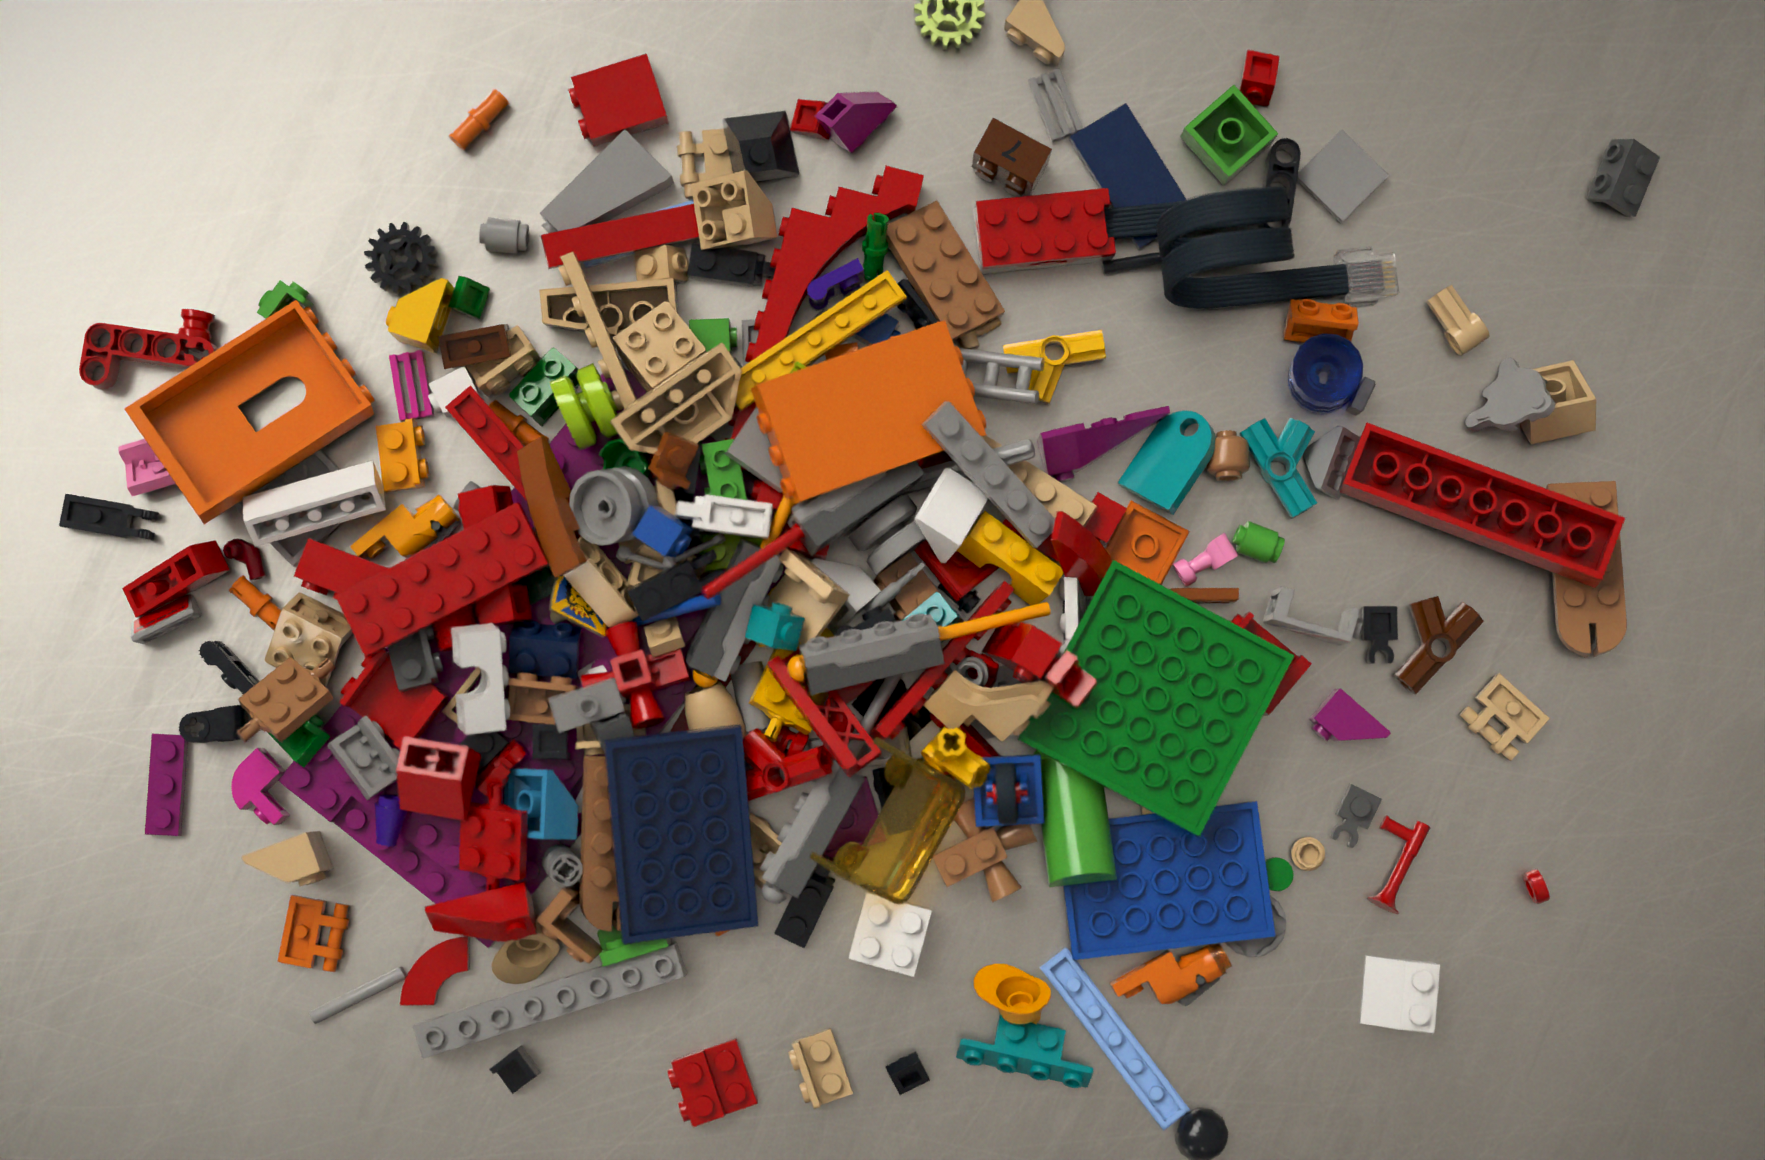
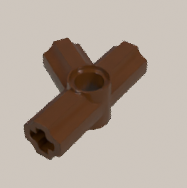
(1430, 626)

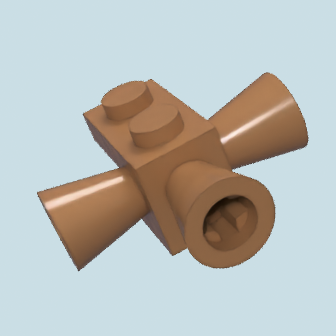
(983, 851)

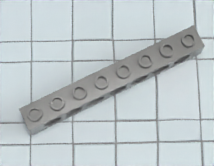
(548, 1000)

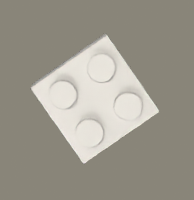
(890, 934)

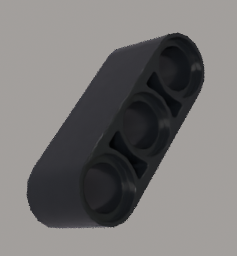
(1282, 172)

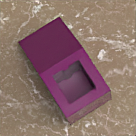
(854, 116)

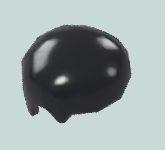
(1201, 1134)

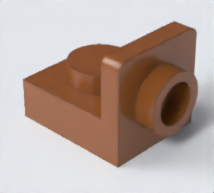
(673, 460)

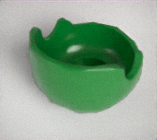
(617, 454)

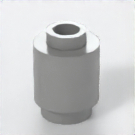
(504, 235)

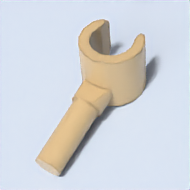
(970, 340)

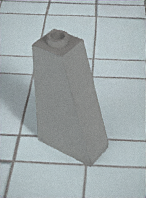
(608, 186)

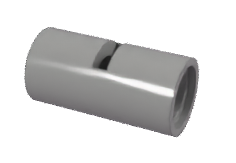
(744, 684)

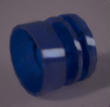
(1343, 369)

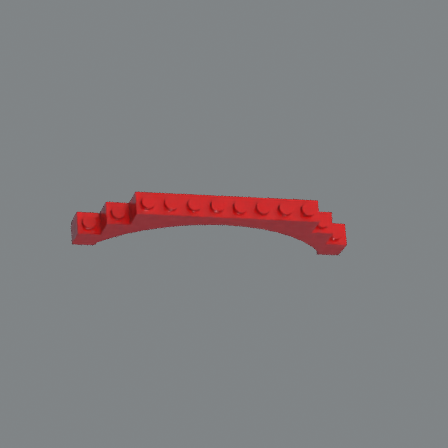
(806, 252)

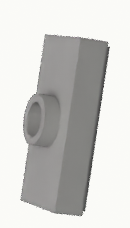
(586, 704)

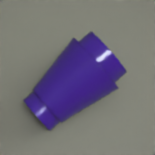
(388, 819)

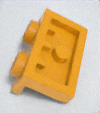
(401, 456)

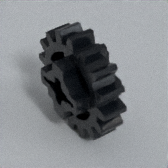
(395, 270)

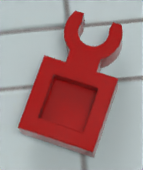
(500, 767)

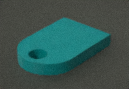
(1170, 461)

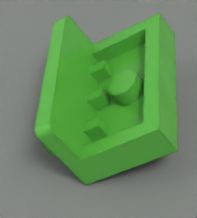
(723, 473)

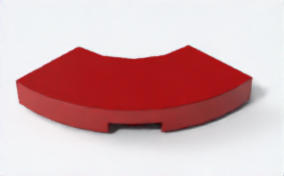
(433, 969)

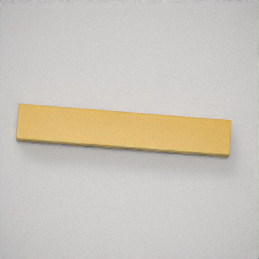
(821, 334)

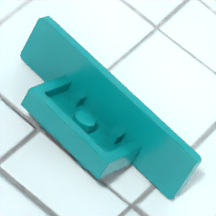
(1026, 1050)

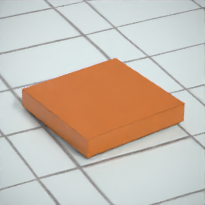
(1146, 542)

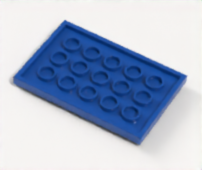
(1175, 887)

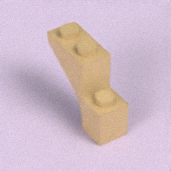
(1033, 26)
(999, 709)

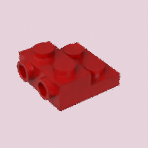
(712, 1083)

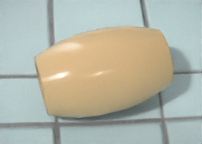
(712, 708)

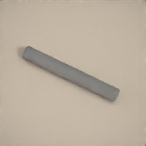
(358, 995)

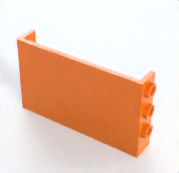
(862, 410)

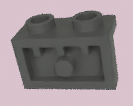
(414, 661)

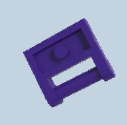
(842, 281)

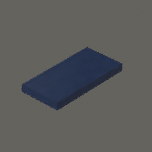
(1126, 163)

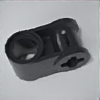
(218, 724)

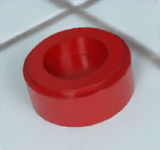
(1536, 886)

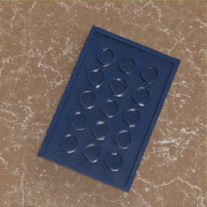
(681, 833)

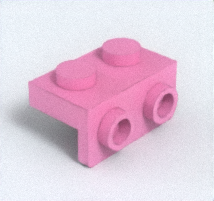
(143, 468)

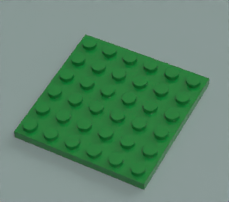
(1169, 698)

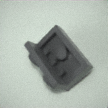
(1624, 176)

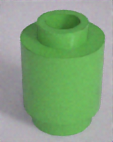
(1258, 542)

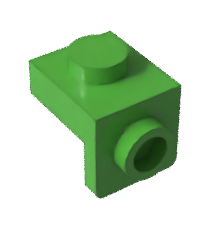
(282, 296)

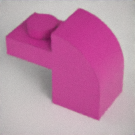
(252, 783)

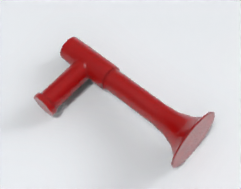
(1414, 839)

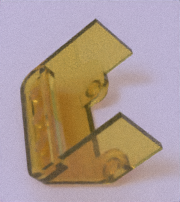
(904, 832)

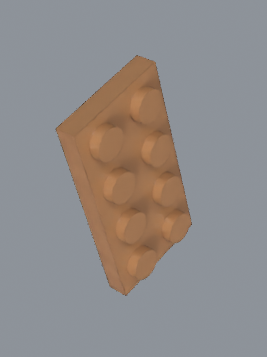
(942, 270)

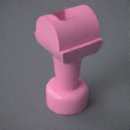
(1216, 554)

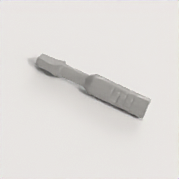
(893, 589)

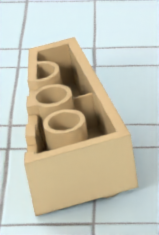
(618, 303)

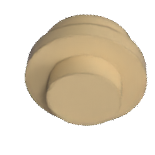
(1308, 853)

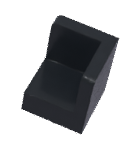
(549, 743)
(516, 1069)

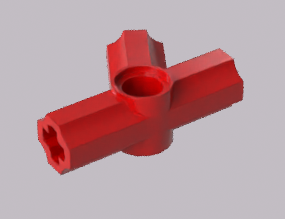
(768, 760)

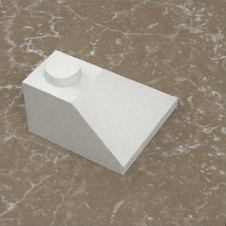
(854, 582)

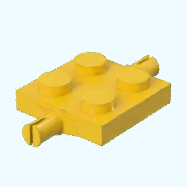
(776, 704)

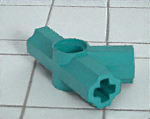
(1288, 450)

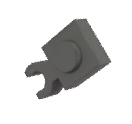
(1357, 810)

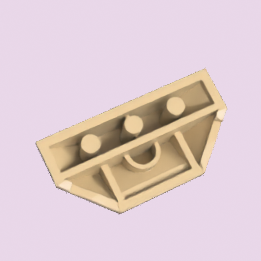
(685, 404)

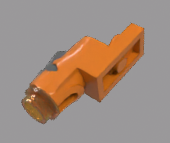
(1175, 980)

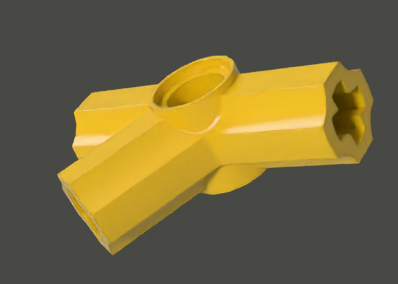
(1076, 348)
(950, 754)

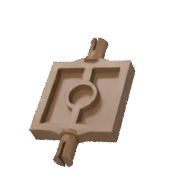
(285, 699)

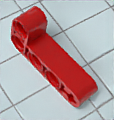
(120, 349)

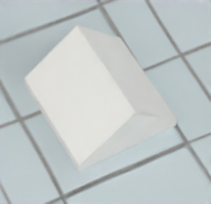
(949, 513)

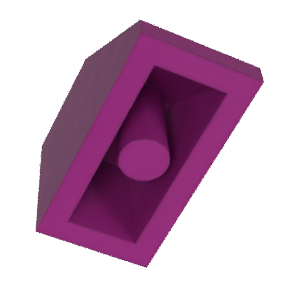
(1345, 720)

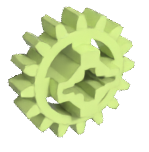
(957, 24)

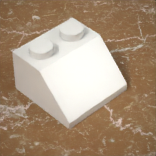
(1399, 994)

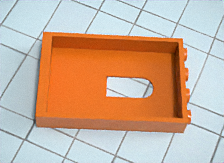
(207, 440)

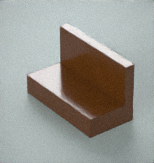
(474, 346)

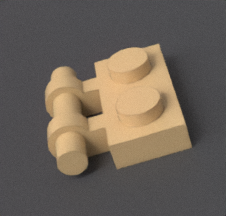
(715, 156)
(1511, 709)

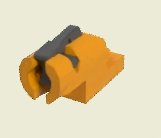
(409, 531)

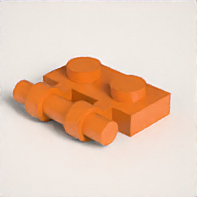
(303, 930)

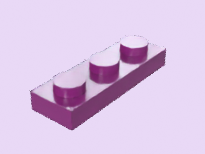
(166, 785)

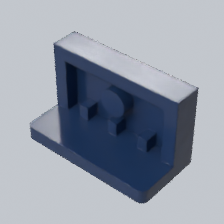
(544, 649)

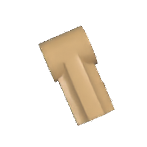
(1462, 327)

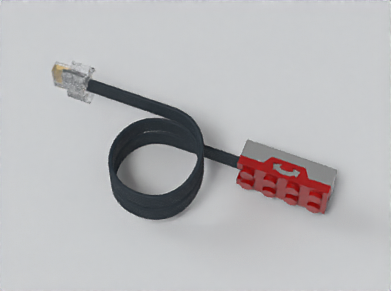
(1082, 230)

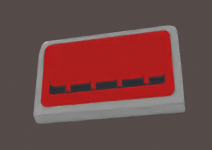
(165, 619)

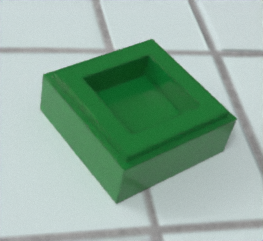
(469, 297)

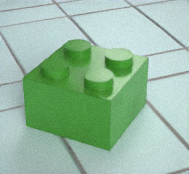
(1228, 135)

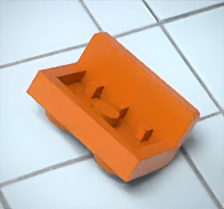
(1310, 318)

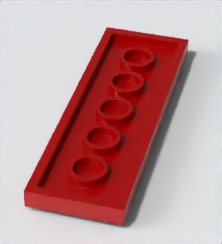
(442, 579)

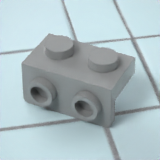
(366, 757)

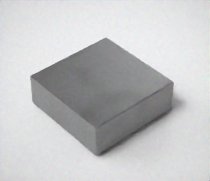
(1361, 396)

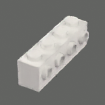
(313, 503)

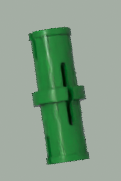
(875, 245)

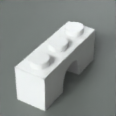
(485, 706)

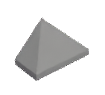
(1330, 459)

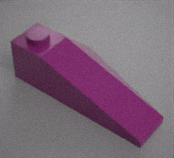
(1074, 447)

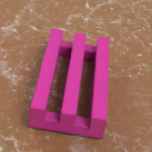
(398, 387)

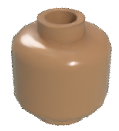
(1229, 456)

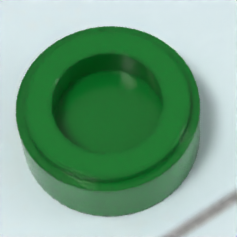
(1279, 874)

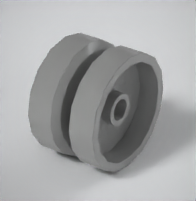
(611, 504)
(890, 532)

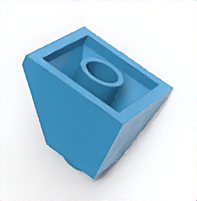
(548, 803)

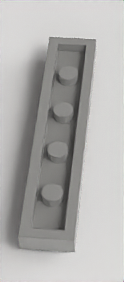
(990, 473)

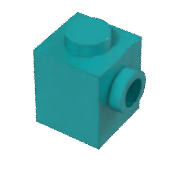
(775, 626)

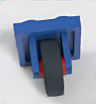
(1011, 792)

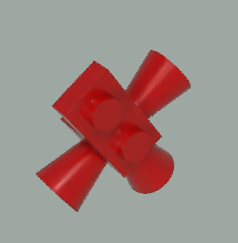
(640, 674)

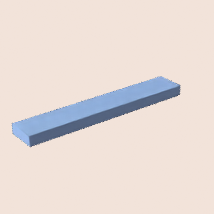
(1114, 1038)

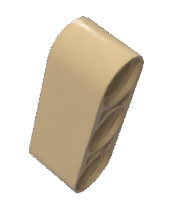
(602, 586)

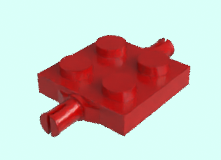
(494, 840)

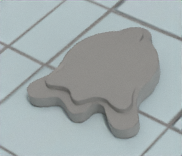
(1512, 399)

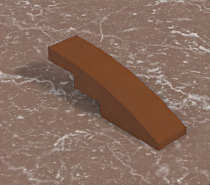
(548, 505)

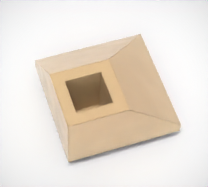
(732, 211)

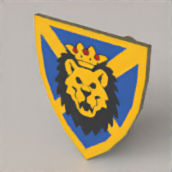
(569, 605)

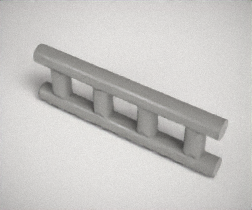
(994, 361)

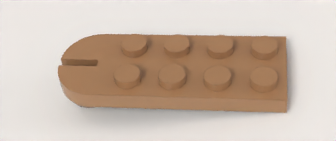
(1581, 604)
(598, 876)

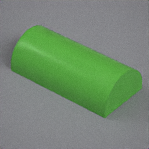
(1075, 827)

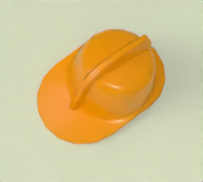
(1013, 992)

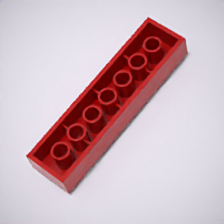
(1482, 505)

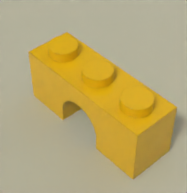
(994, 543)

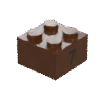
(1010, 158)

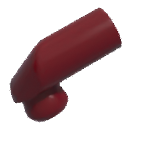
(247, 554)

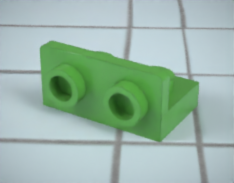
(615, 951)

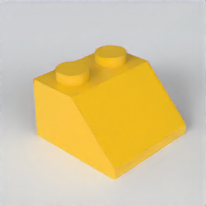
(422, 315)

